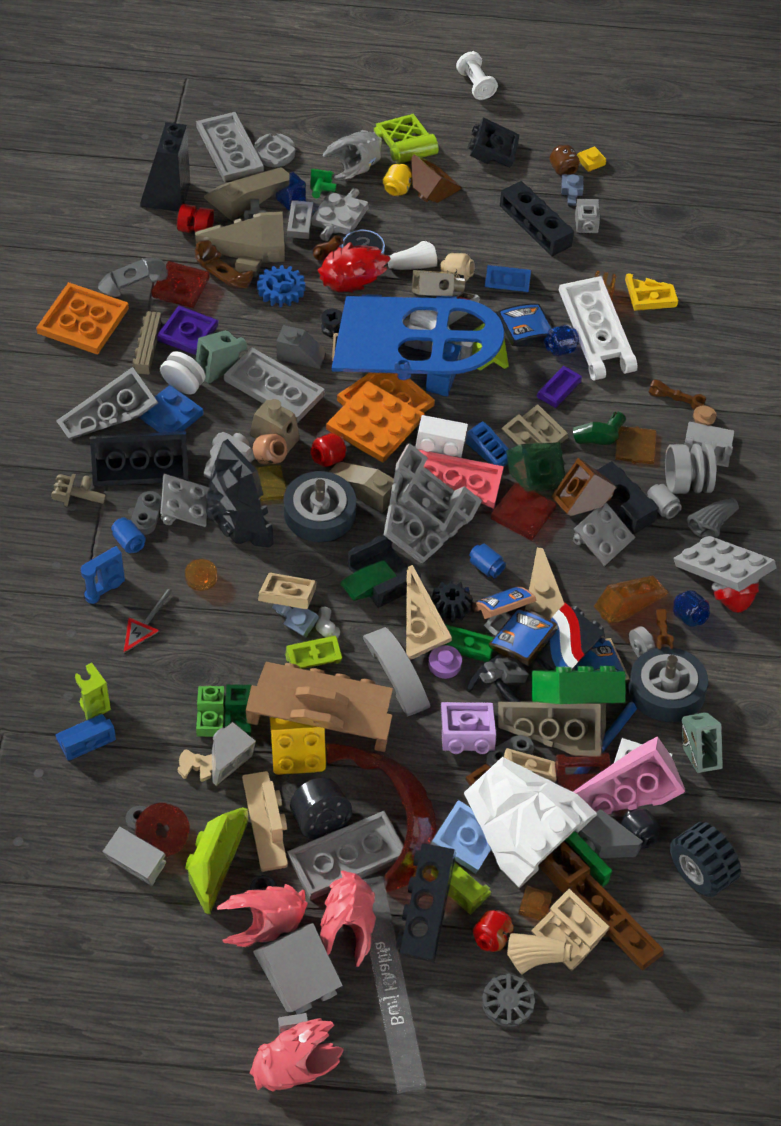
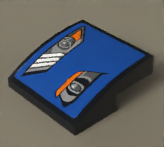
(524, 324)

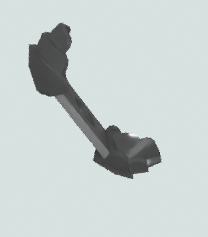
(147, 267)

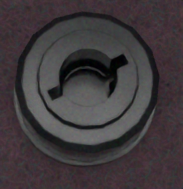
(320, 808)

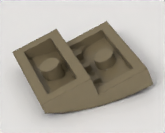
(534, 427)

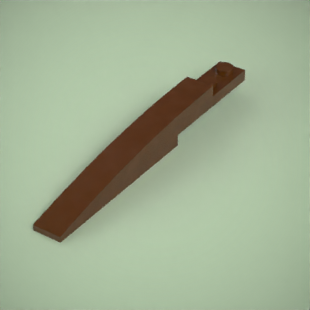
(571, 873)

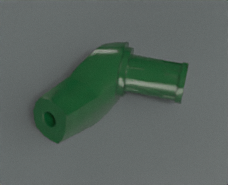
(600, 432)

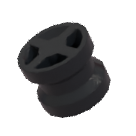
(331, 321)

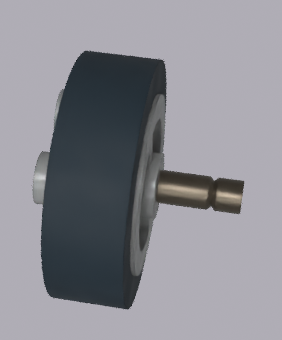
(319, 506)
(668, 684)

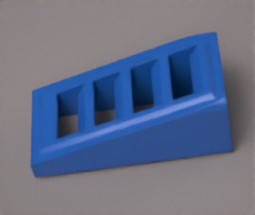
(483, 433)

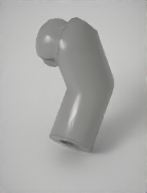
(324, 625)

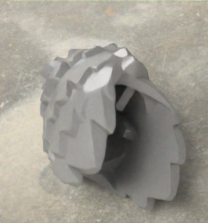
(356, 153)

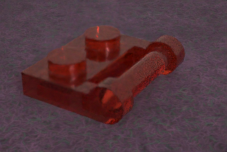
(574, 781)

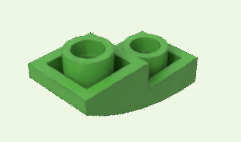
(210, 710)

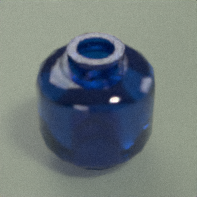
(561, 340)
(691, 608)

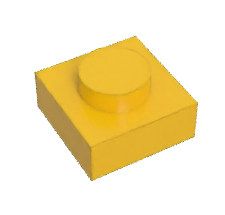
(591, 159)

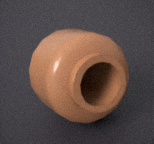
(270, 449)

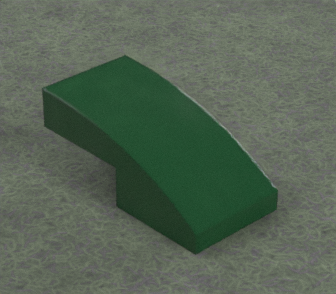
(361, 583)
(236, 704)

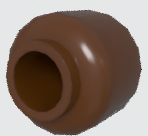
(564, 160)

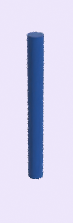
(612, 732)

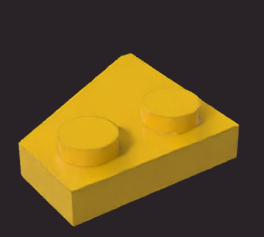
(650, 294)

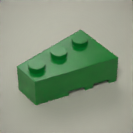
(579, 685)

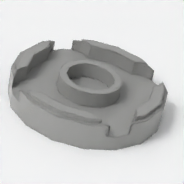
(275, 150)

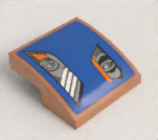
(503, 602)

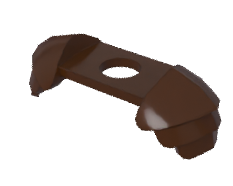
(209, 258)

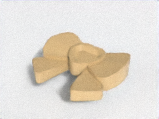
(197, 762)

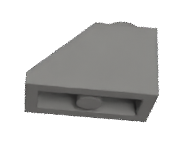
(230, 751)

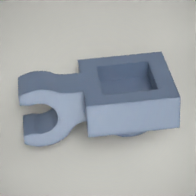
(572, 186)
(297, 619)

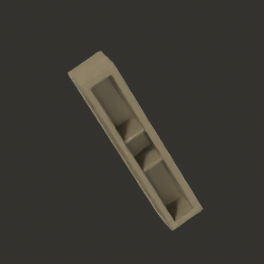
(147, 342)

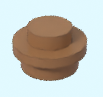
(704, 415)

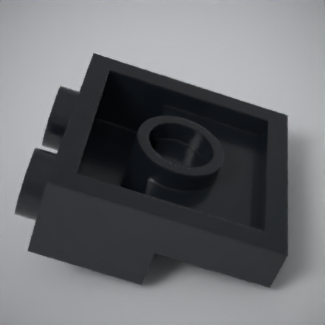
(493, 143)

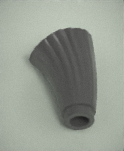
(711, 518)

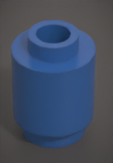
(128, 535)
(487, 560)

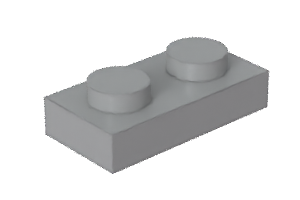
(300, 219)

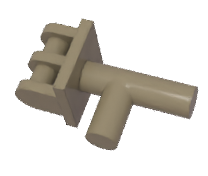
(64, 489)

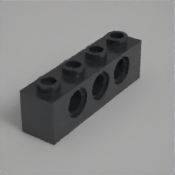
(536, 218)
(426, 946)

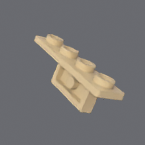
(266, 820)

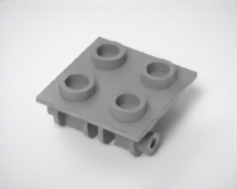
(719, 438)
(183, 501)
(603, 533)

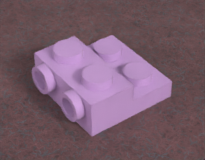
(468, 727)

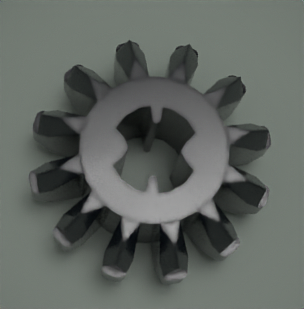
(452, 600)

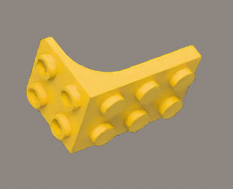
(297, 747)

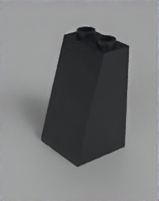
(170, 171)

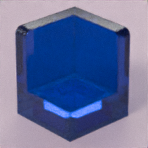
(295, 191)

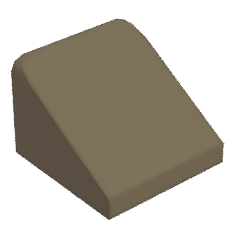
(247, 264)

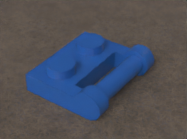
(109, 572)

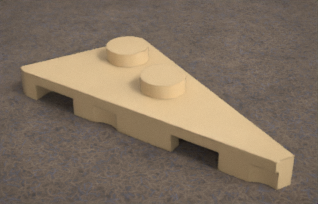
(544, 588)
(424, 624)

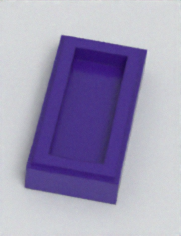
(559, 387)

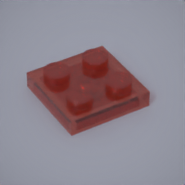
(182, 285)
(523, 511)

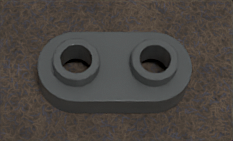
(147, 510)
(510, 744)

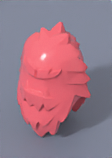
(351, 905)
(273, 912)
(295, 1056)

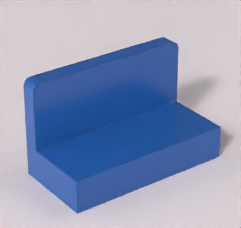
(508, 278)
(86, 737)

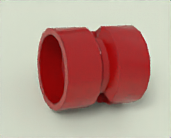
(203, 218)

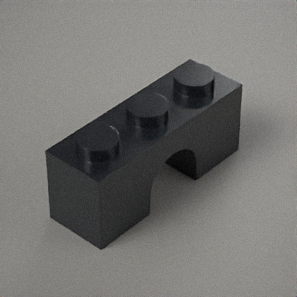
(638, 509)

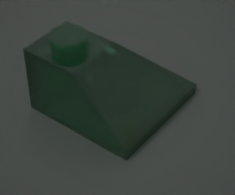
(536, 465)

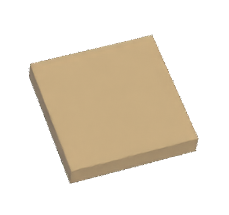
(287, 590)

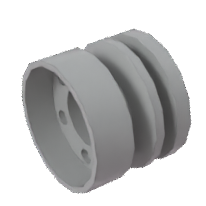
(690, 468)

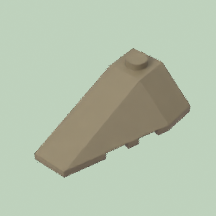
(236, 196)

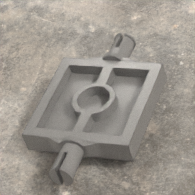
(339, 213)

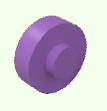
(445, 661)

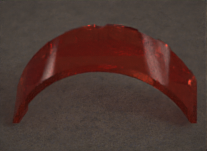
(419, 809)

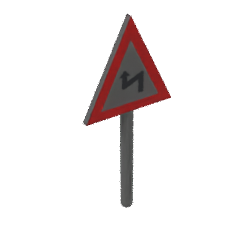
(140, 632)

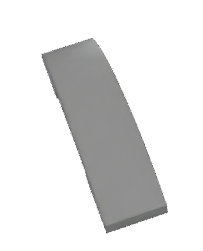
(399, 670)

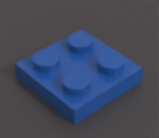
(173, 411)

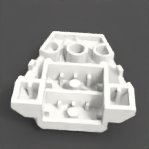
(524, 816)

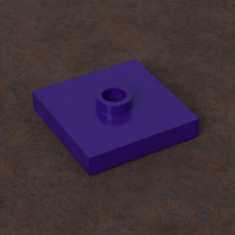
(185, 328)

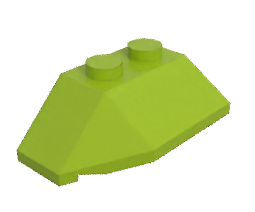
(215, 854)

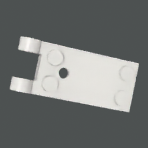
(593, 317)

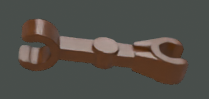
(660, 389)
(661, 622)

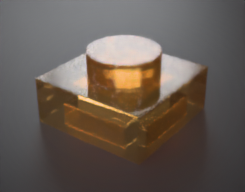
(535, 903)

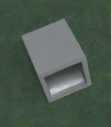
(299, 968)

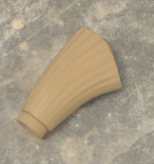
(533, 950)

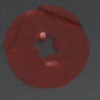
(166, 815)

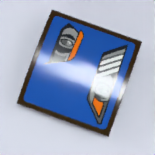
(523, 636)

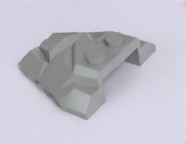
(424, 508)

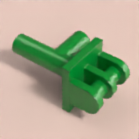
(321, 181)

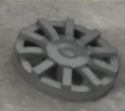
(508, 1000)

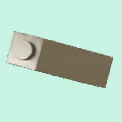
(368, 484)

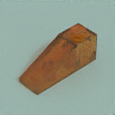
(629, 597)

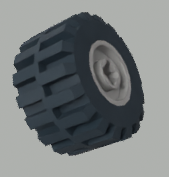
(705, 859)

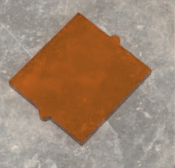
(636, 445)

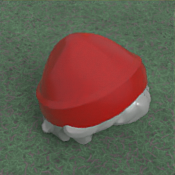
(733, 599)

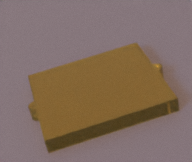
(272, 482)

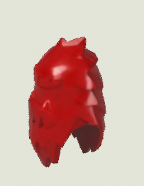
(352, 267)

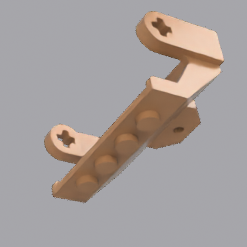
(322, 701)

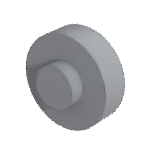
(641, 640)

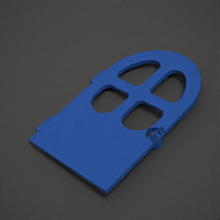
(375, 330)

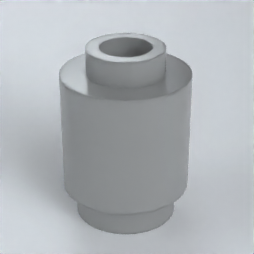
(666, 501)

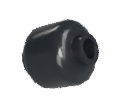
(642, 825)

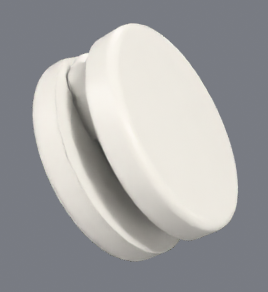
(182, 372)

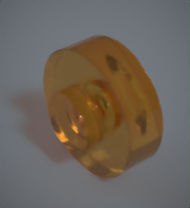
(201, 574)

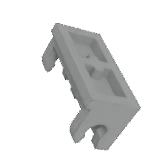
(135, 856)

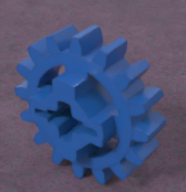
(281, 286)

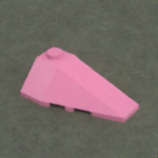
(635, 780)

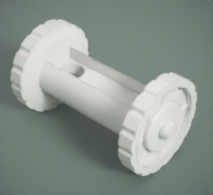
(484, 85)

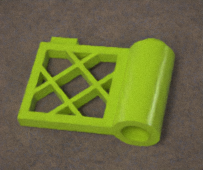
(403, 150)

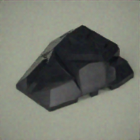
(235, 498)

